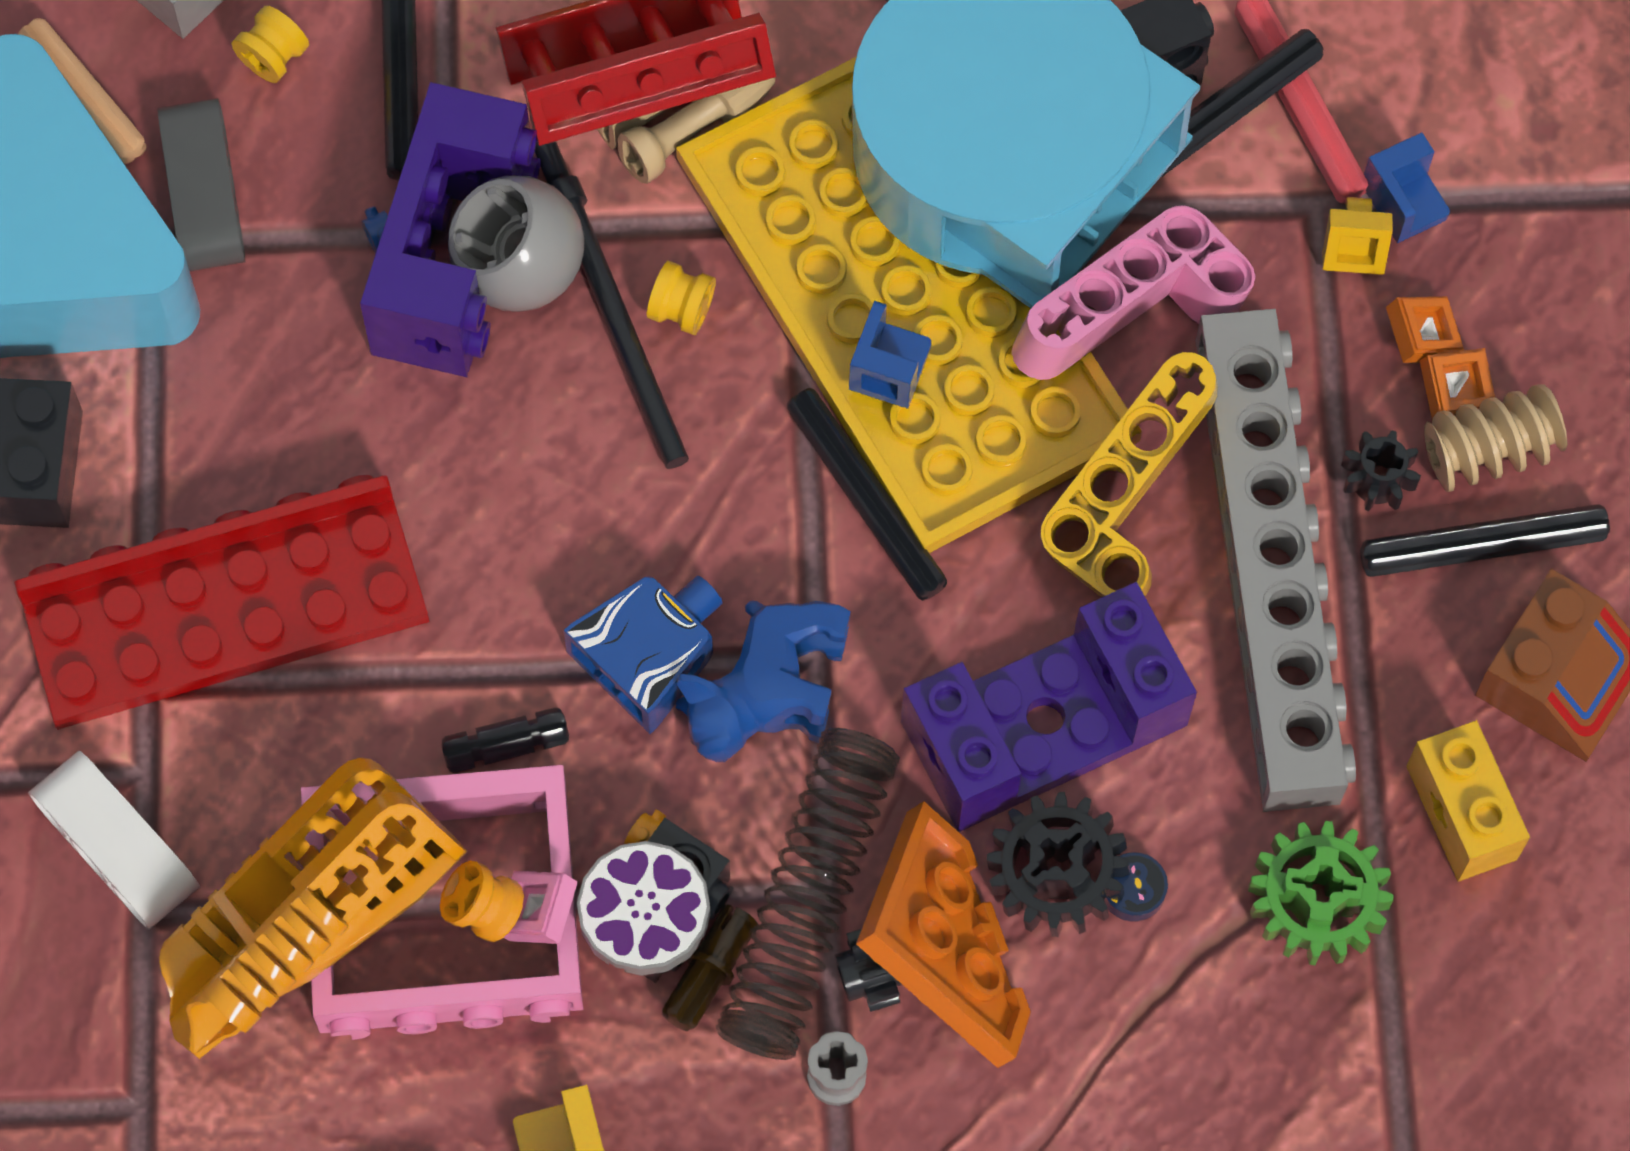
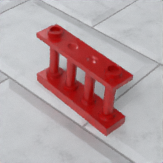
(629, 59)

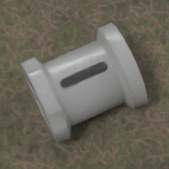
(855, 1062)

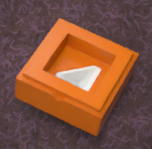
(1423, 327)
(1456, 380)

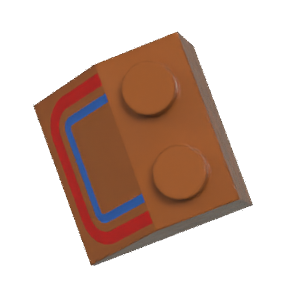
(1562, 666)

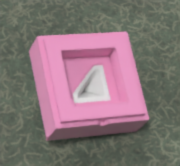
(544, 906)

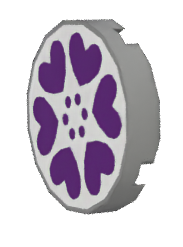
(643, 908)

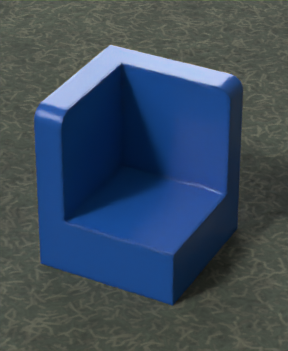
(1402, 187)
(888, 360)

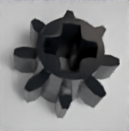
(1385, 453)
(865, 977)

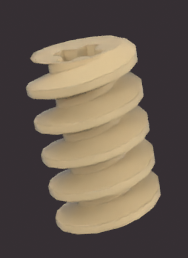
(1494, 433)

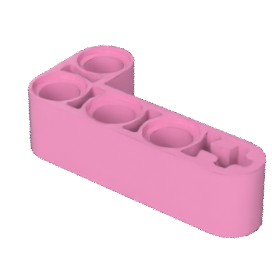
(1163, 269)

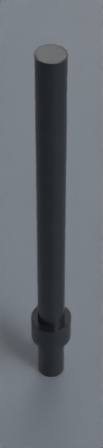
(615, 313)

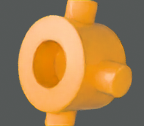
(644, 827)

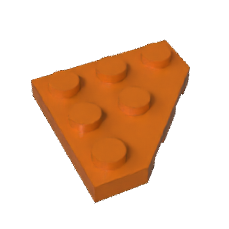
(942, 939)

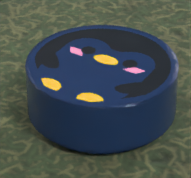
(1143, 889)

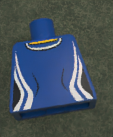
(643, 643)

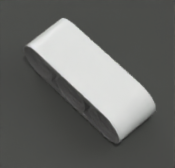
(114, 839)

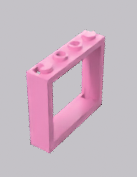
(479, 1002)

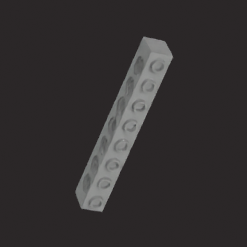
(1287, 772)

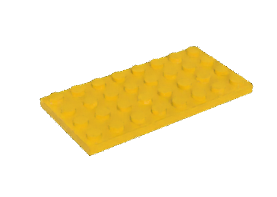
(820, 257)

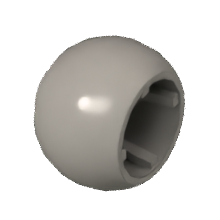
(518, 240)

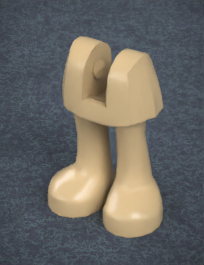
(646, 149)

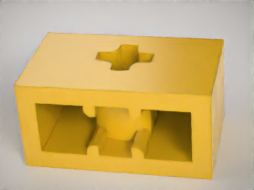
(1467, 801)

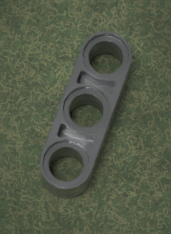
(201, 184)

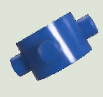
(374, 226)

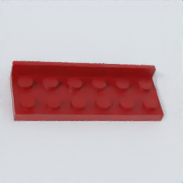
(221, 600)

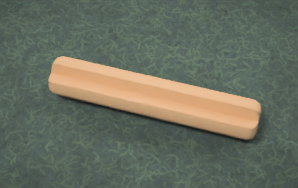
(107, 115)

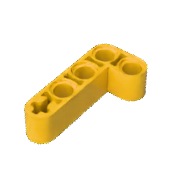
(1138, 466)

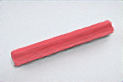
(1305, 106)

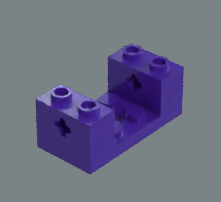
(420, 306)
(1108, 681)

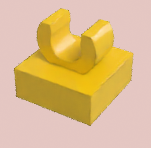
(1357, 238)

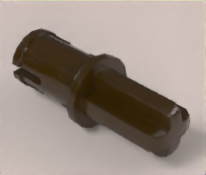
(709, 968)

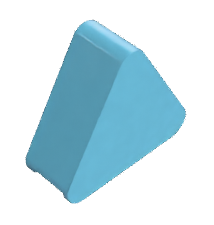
(78, 237)

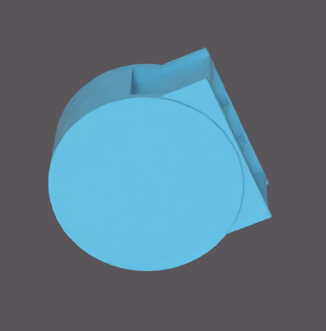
(1011, 132)

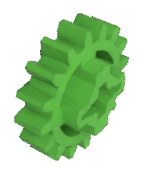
(1295, 892)

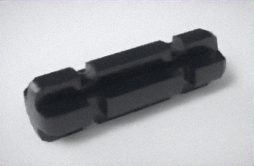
(505, 740)

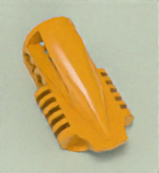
(288, 923)

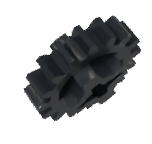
(1040, 884)

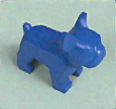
(766, 684)

